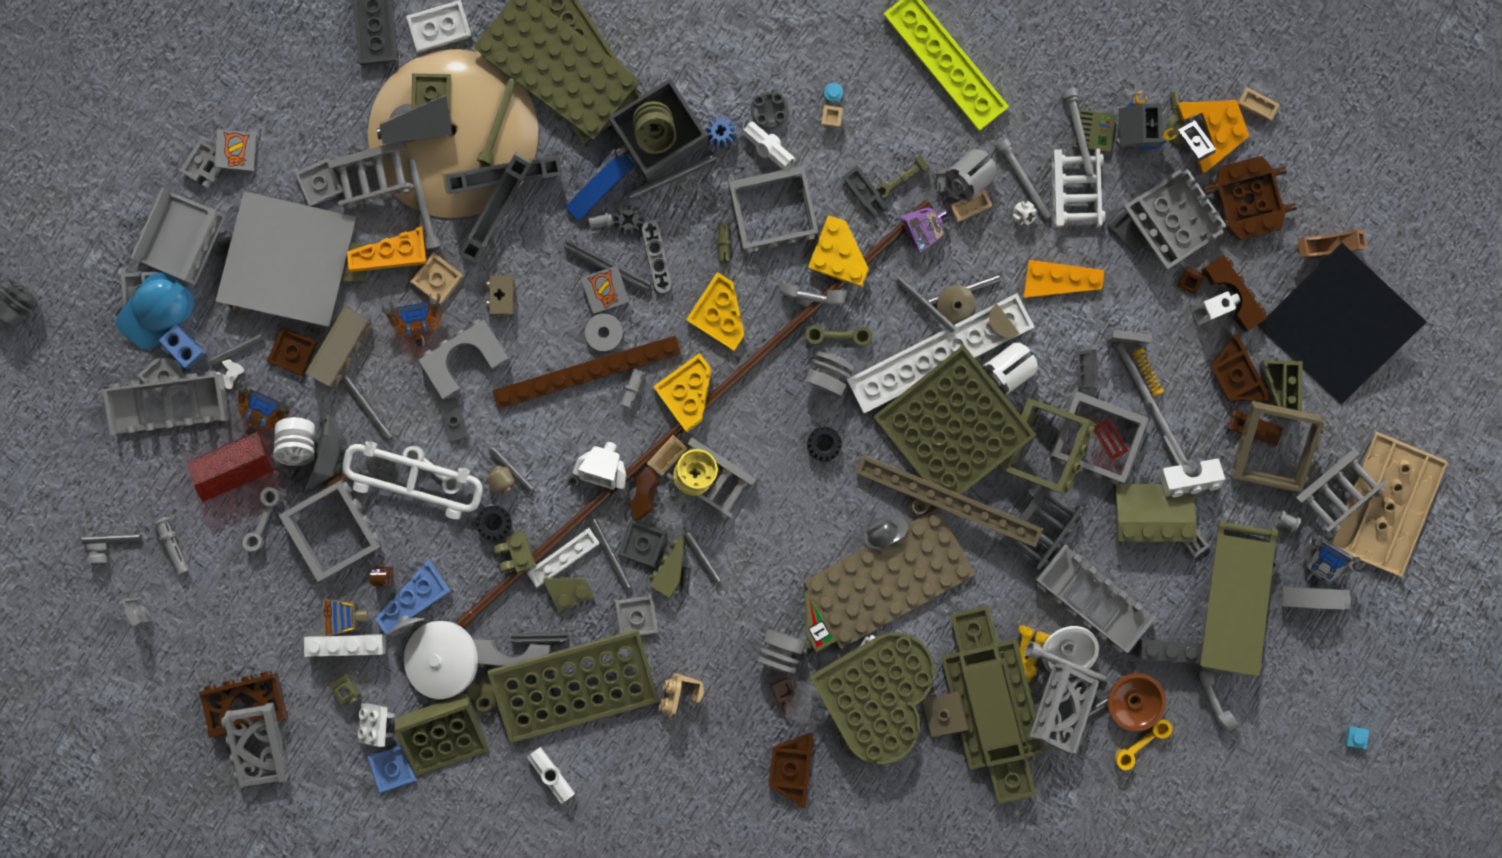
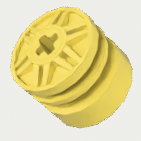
(702, 465)

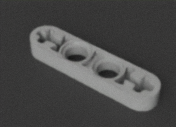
(656, 257)

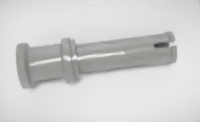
(167, 536)

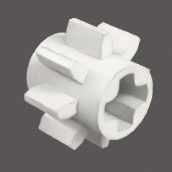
(1024, 213)

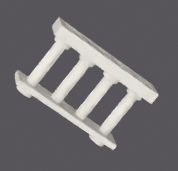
(1060, 198)

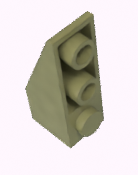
(670, 573)

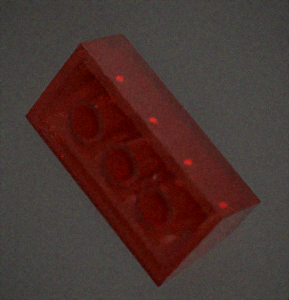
(230, 466)

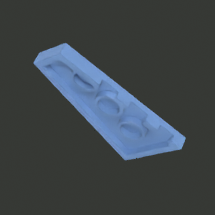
(414, 597)

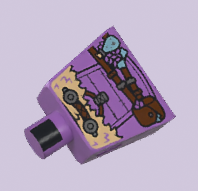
(924, 227)

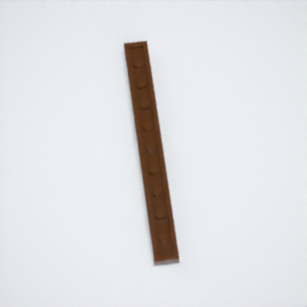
(586, 372)

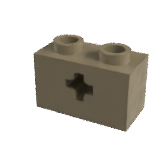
(506, 305)

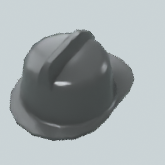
(885, 531)

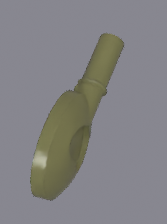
(1175, 120)

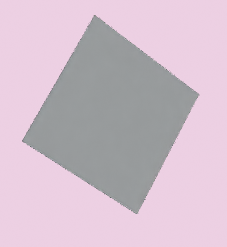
(286, 259)

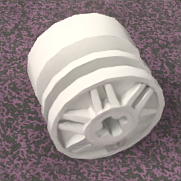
(294, 441)

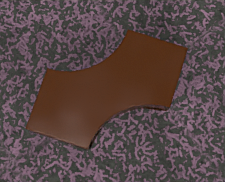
(642, 501)

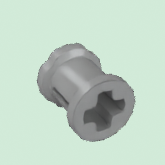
(1288, 522)

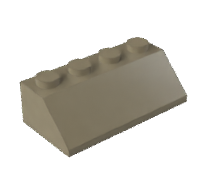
(339, 347)

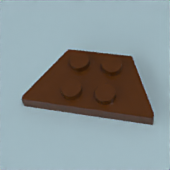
(1237, 374)
(791, 768)

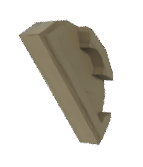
(1001, 324)

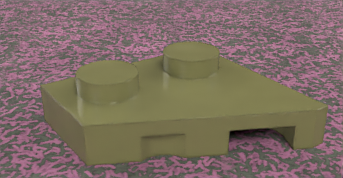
(568, 591)

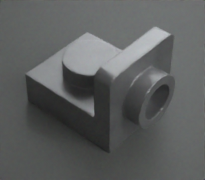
(379, 465)

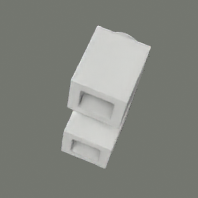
(1177, 483)

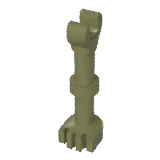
(903, 177)

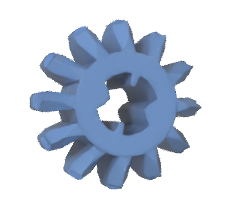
(713, 130)

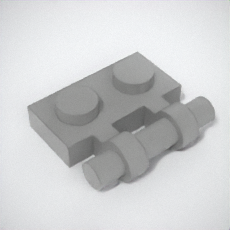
(199, 161)

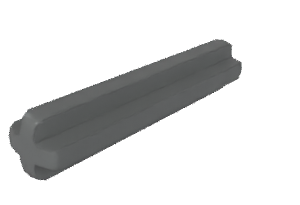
(536, 638)

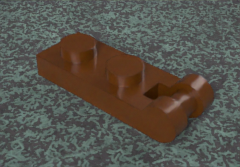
(1264, 432)

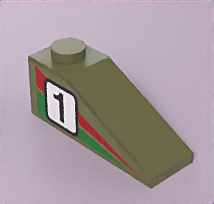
(816, 627)

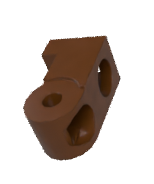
(381, 576)

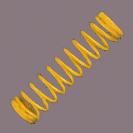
(1138, 352)

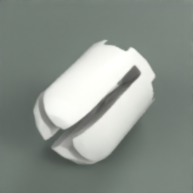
(1004, 360)

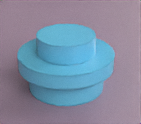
(833, 92)

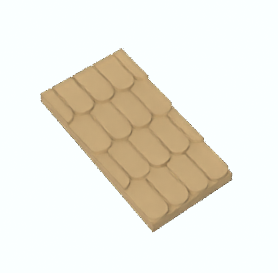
(1389, 525)

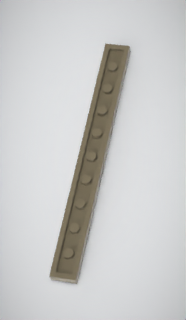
(949, 500)

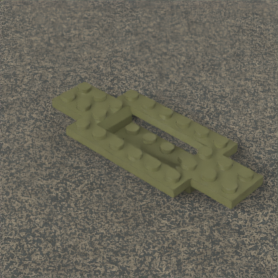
(992, 729)

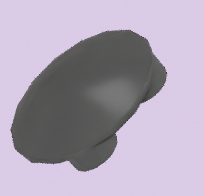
(769, 109)

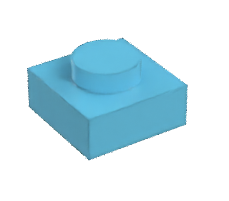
(1357, 737)

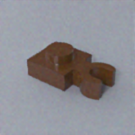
(782, 691)

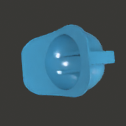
(154, 310)

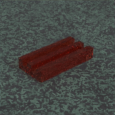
(1118, 453)

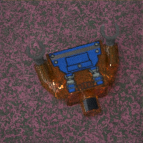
(416, 319)
(260, 409)

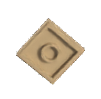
(437, 277)

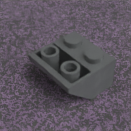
(1141, 125)

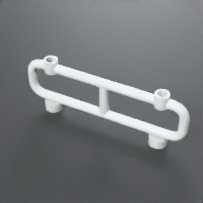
(362, 482)

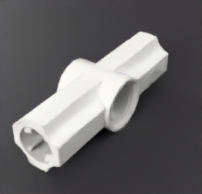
(768, 145)
(543, 764)

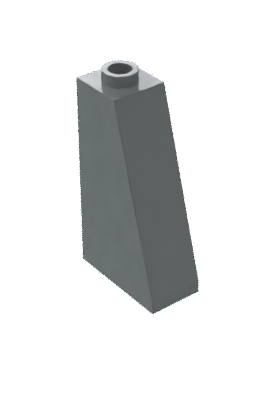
(420, 122)

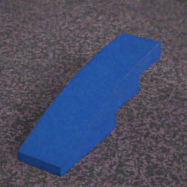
(599, 186)

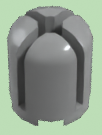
(960, 173)

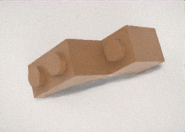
(1323, 245)

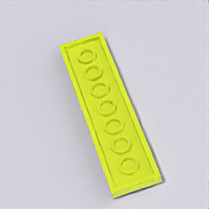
(946, 61)

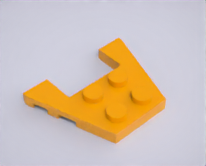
(1223, 125)

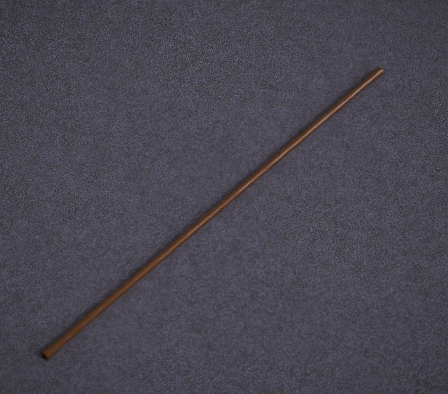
(470, 615)

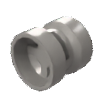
(96, 553)

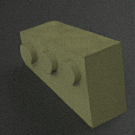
(1284, 383)

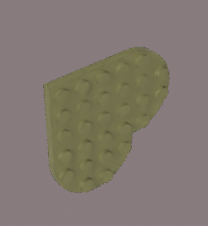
(876, 693)

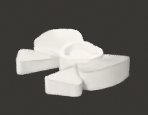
(234, 370)

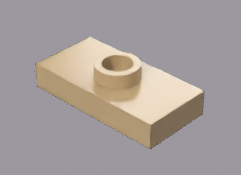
(1258, 104)
(965, 210)
(667, 455)

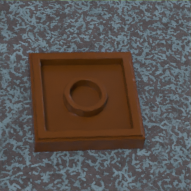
(292, 351)

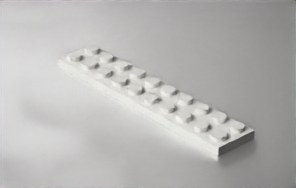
(904, 369)

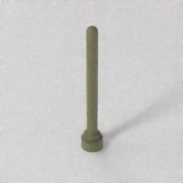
(485, 156)

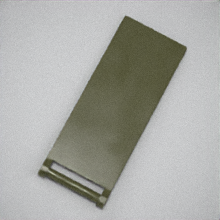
(1238, 600)

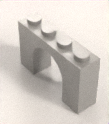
(437, 361)

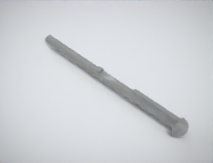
(1169, 438)

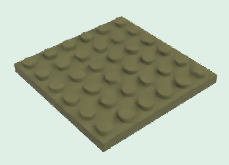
(955, 423)

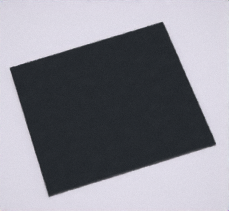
(1342, 323)

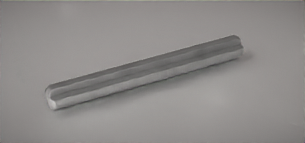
(605, 264)

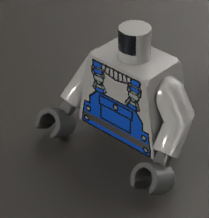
(1329, 560)

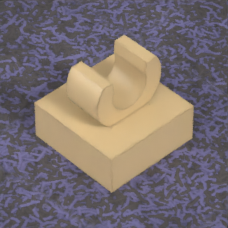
(832, 116)

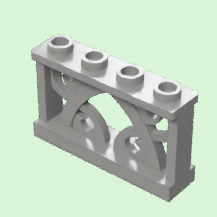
(1081, 701)
(268, 723)

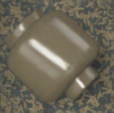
(500, 480)

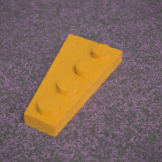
(1054, 278)

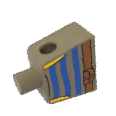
(341, 616)

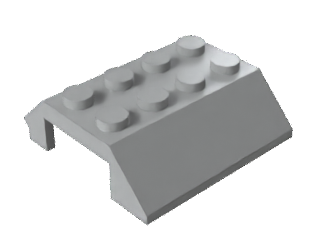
(1175, 218)

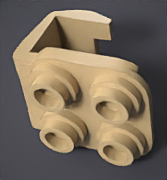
(673, 688)

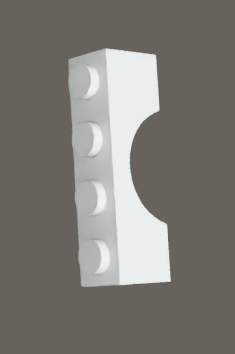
(345, 645)

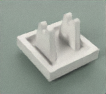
(373, 724)

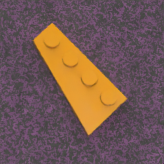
(398, 251)

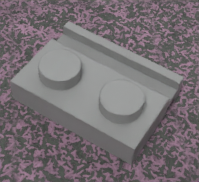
(137, 614)

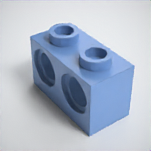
(184, 344)

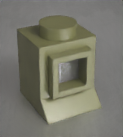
(345, 689)

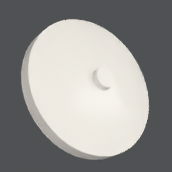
(440, 659)

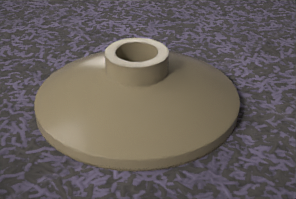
(947, 299)

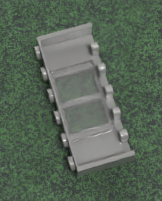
(166, 402)
(1094, 599)

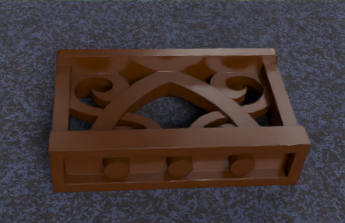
(226, 700)

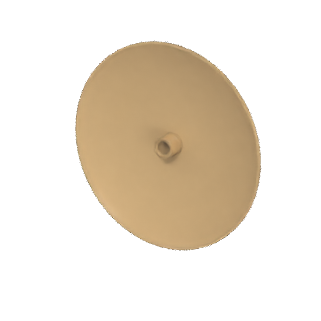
(475, 100)

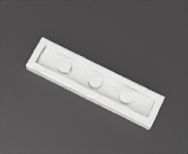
(563, 557)

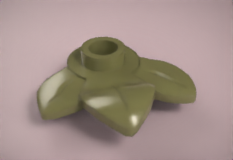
(482, 692)

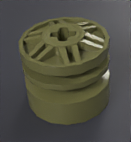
(654, 127)

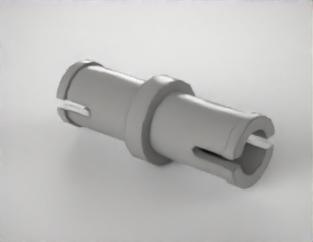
(632, 389)

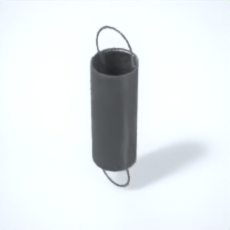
(685, 577)

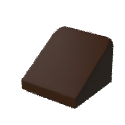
(1190, 279)

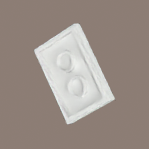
(439, 26)

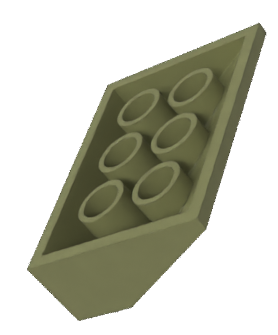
(1150, 516)
(441, 734)

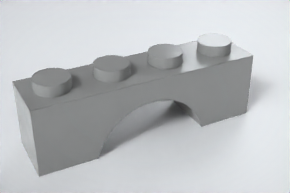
(490, 655)

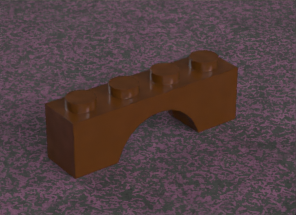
(1248, 312)

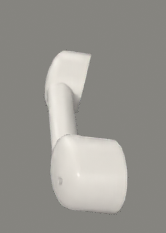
(449, 485)

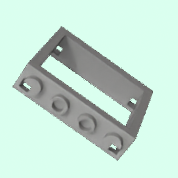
(765, 179)
(1095, 471)
(302, 544)

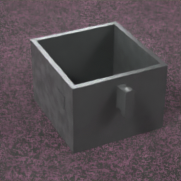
(689, 132)

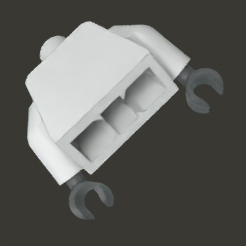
(601, 468)

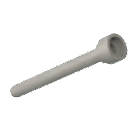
(1070, 96)
(1005, 149)
(431, 239)
(1034, 651)

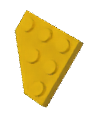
(839, 254)
(719, 313)
(686, 391)

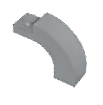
(1316, 598)

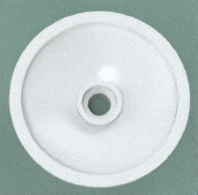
(1081, 646)

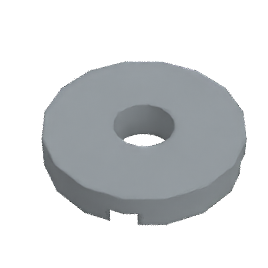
(592, 332)

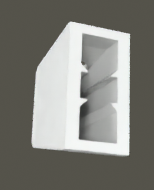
(1215, 307)

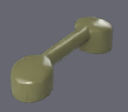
(861, 335)

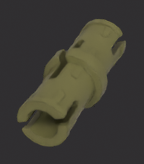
(724, 242)

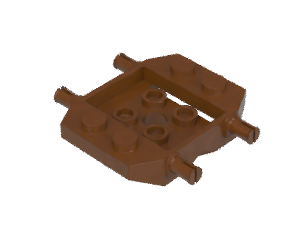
(1264, 194)

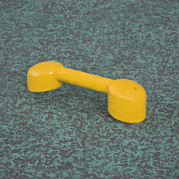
(1125, 758)

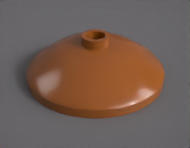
(1145, 710)

